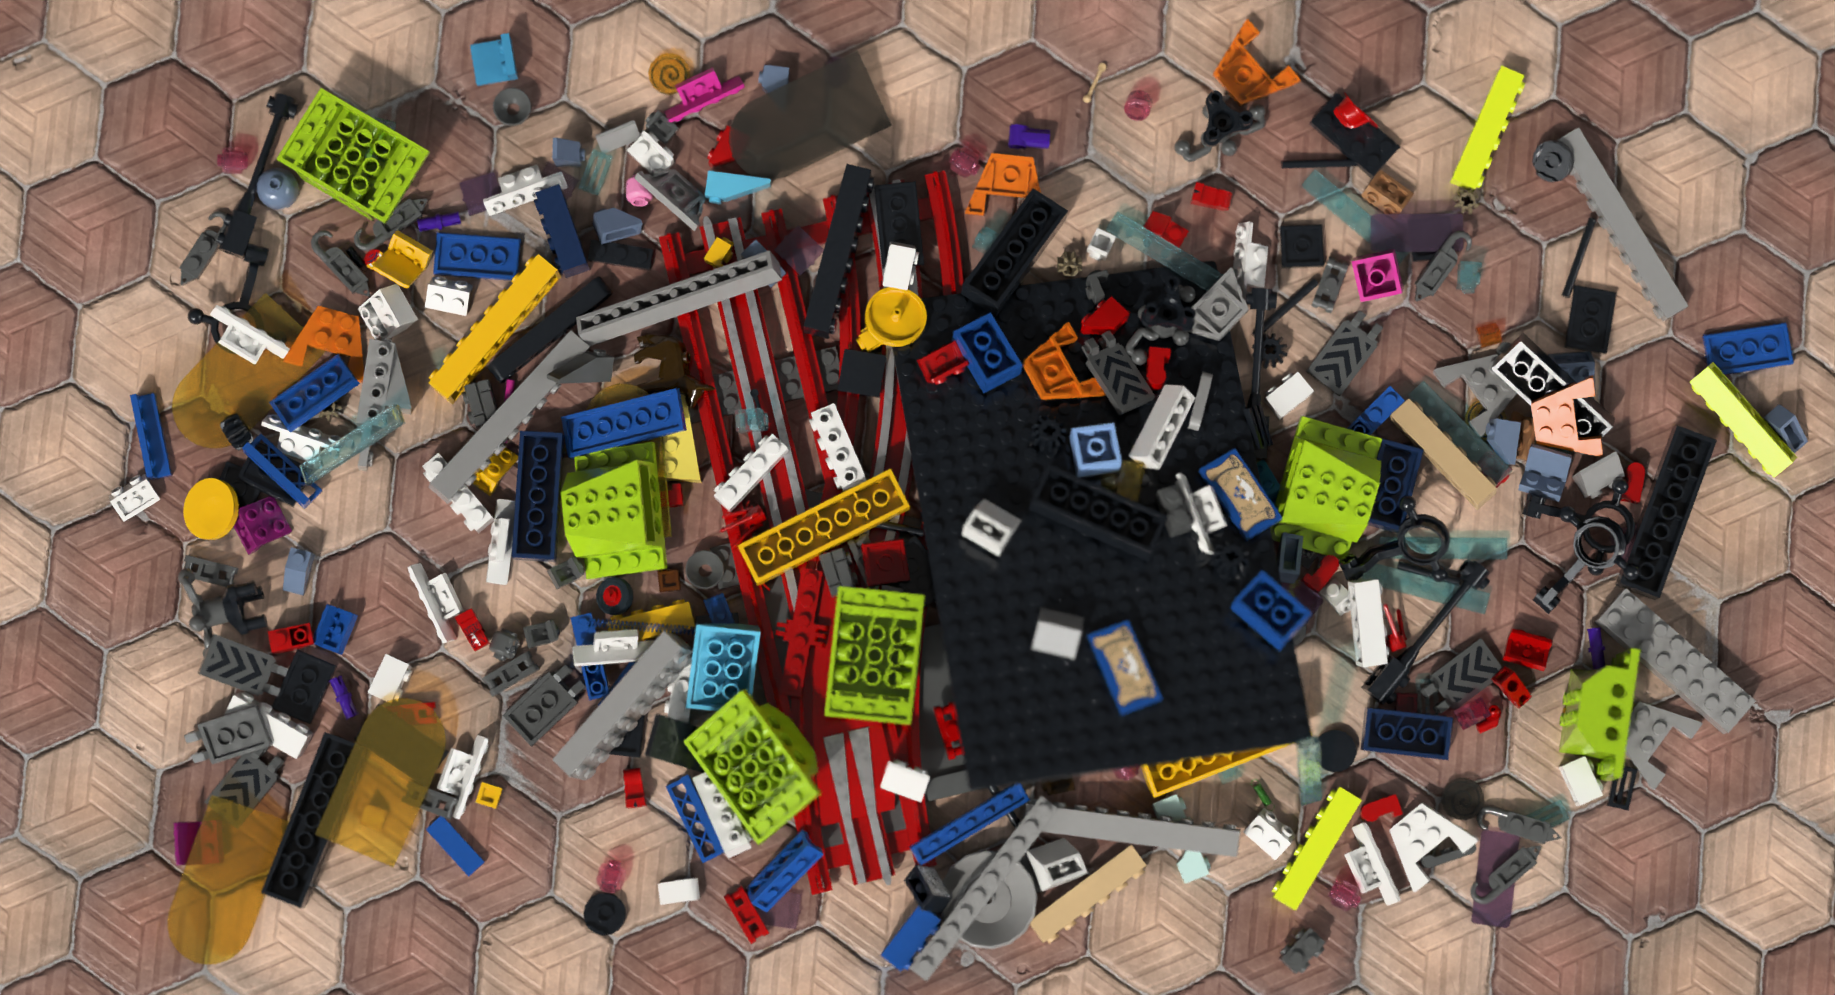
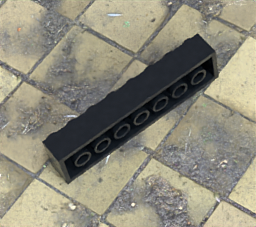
(837, 253)
(1667, 510)
(300, 849)

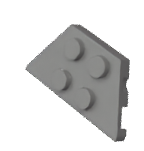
(675, 194)
(1219, 308)

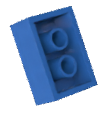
(988, 352)
(1271, 610)
(911, 938)

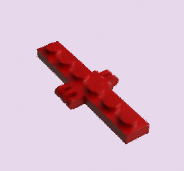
(801, 632)

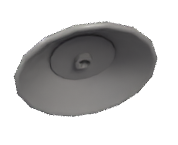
(1011, 904)

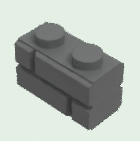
(481, 402)
(1172, 504)
(837, 570)

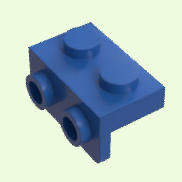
(334, 629)

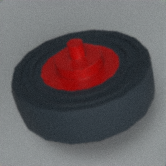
(614, 596)

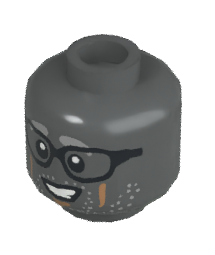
(504, 644)

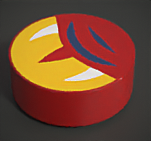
(371, 257)

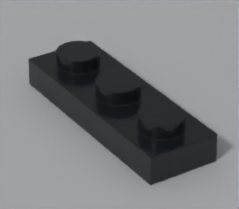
(620, 255)

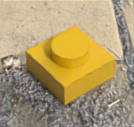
(489, 795)

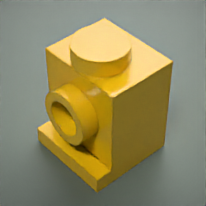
(719, 252)
(867, 341)

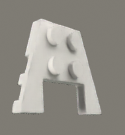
(1421, 833)

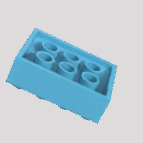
(722, 664)

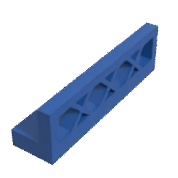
(151, 436)
(275, 473)
(700, 810)
(784, 873)

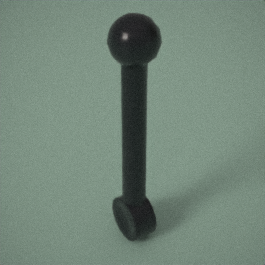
(754, 393)

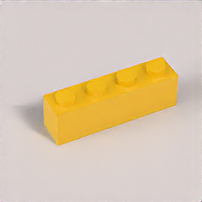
(677, 614)

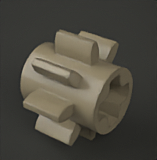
(1471, 200)
(1069, 263)
(325, 412)

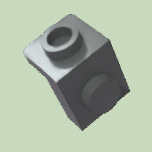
(661, 127)
(1094, 289)
(566, 572)
(541, 634)

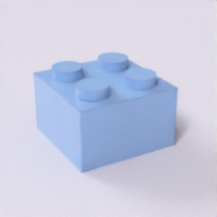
(1095, 450)

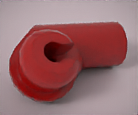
(1491, 721)

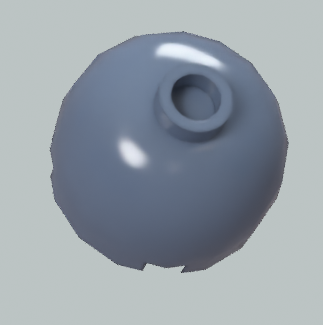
(277, 188)

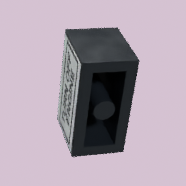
(928, 889)

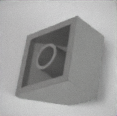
(1599, 475)

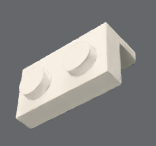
(448, 295)
(1270, 833)

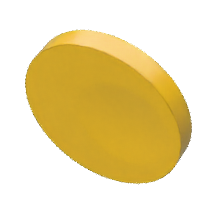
(895, 316)
(211, 509)

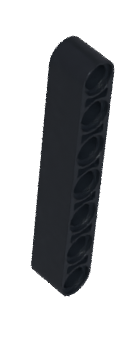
(549, 330)

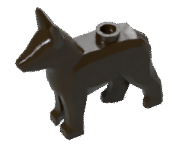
(673, 367)

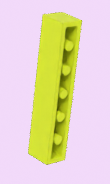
(1487, 129)
(1743, 420)
(1316, 849)

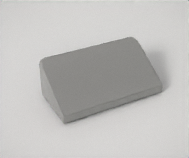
(618, 136)

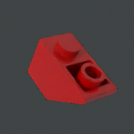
(722, 153)
(1108, 316)
(290, 638)

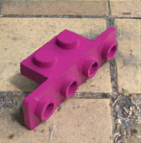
(700, 92)

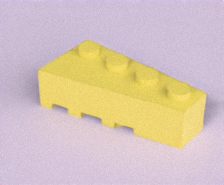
(681, 453)

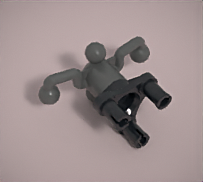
(1217, 113)
(1164, 318)
(222, 609)

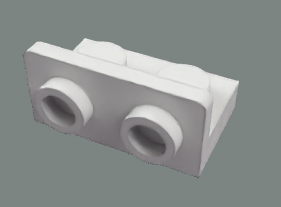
(650, 153)
(133, 497)

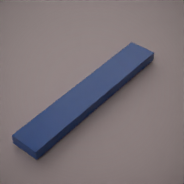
(969, 823)

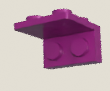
(260, 524)
(184, 839)

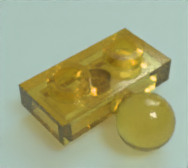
(1129, 481)

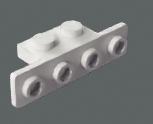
(521, 188)
(1249, 259)
(245, 338)
(301, 442)
(1204, 511)
(501, 542)
(439, 600)
(611, 648)
(460, 773)
(1369, 866)

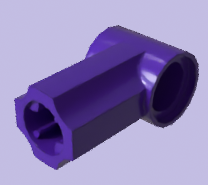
(1022, 137)

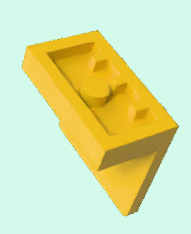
(499, 466)

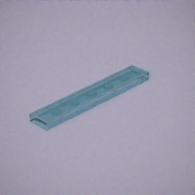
(1342, 206)
(1163, 251)
(1460, 432)
(352, 444)
(1458, 548)
(1427, 588)
(1309, 770)

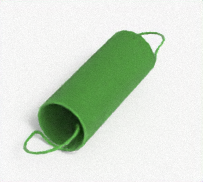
(1262, 794)

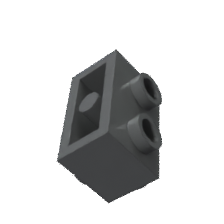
(1302, 950)

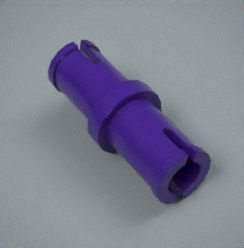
(438, 221)
(1596, 648)
(343, 697)

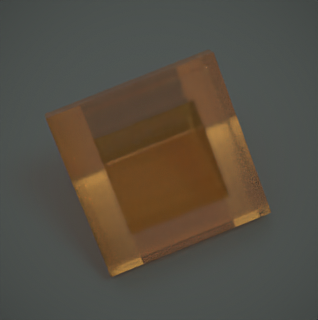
(1488, 335)

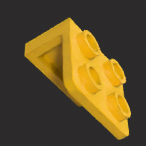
(403, 260)

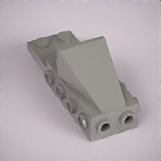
(388, 387)

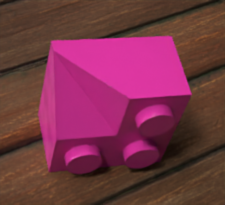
(1377, 275)

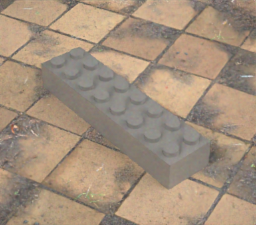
(1675, 661)
(624, 706)

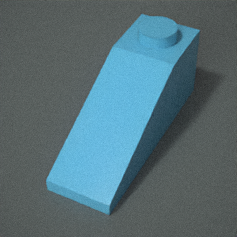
(730, 186)

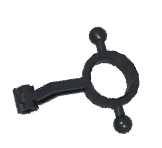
(255, 256)
(1536, 506)
(1355, 567)
(1547, 598)

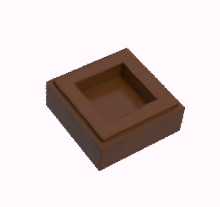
(669, 580)

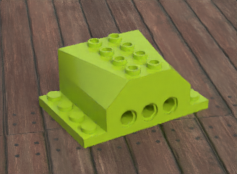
(331, 150)
(1328, 487)
(615, 511)
(875, 655)
(1600, 713)
(756, 763)

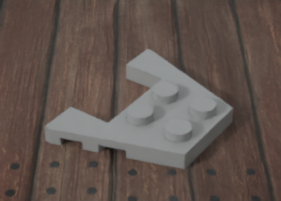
(1484, 383)
(1646, 732)

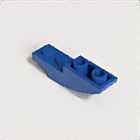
(1377, 412)
(594, 675)

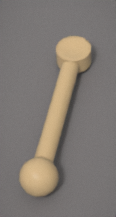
(1087, 98)

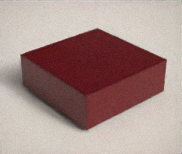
(1406, 702)

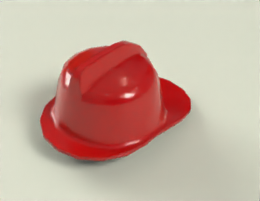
(1351, 115)

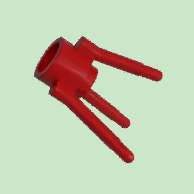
(753, 515)
(1397, 639)

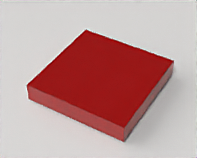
(885, 562)

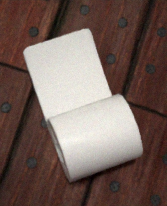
(679, 891)

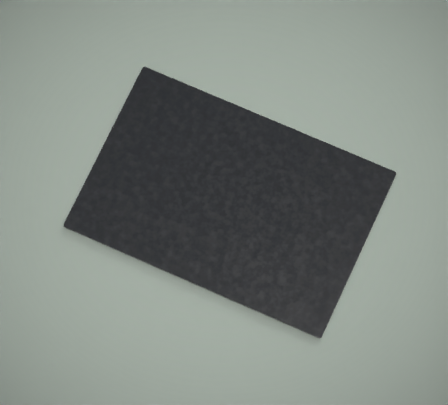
(1052, 715)

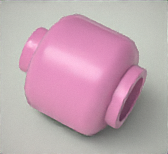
(636, 193)

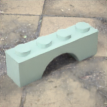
(1192, 863)

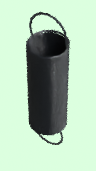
(355, 257)

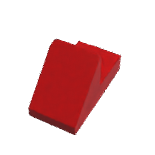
(1166, 229)

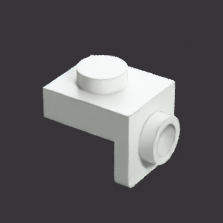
(1100, 245)
(1336, 596)

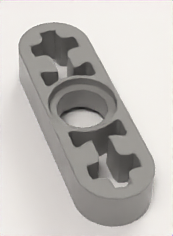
(1200, 401)

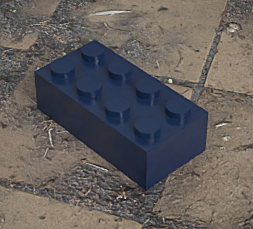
(563, 234)
(1397, 479)
(1406, 733)

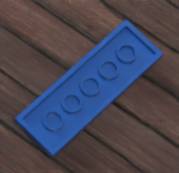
(624, 423)

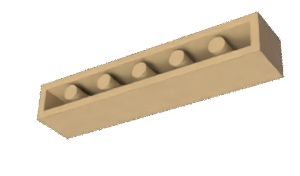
(1443, 454)
(1087, 893)

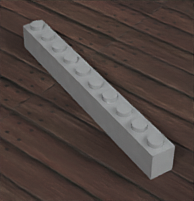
(1623, 229)
(679, 298)
(505, 422)
(1143, 829)
(983, 888)

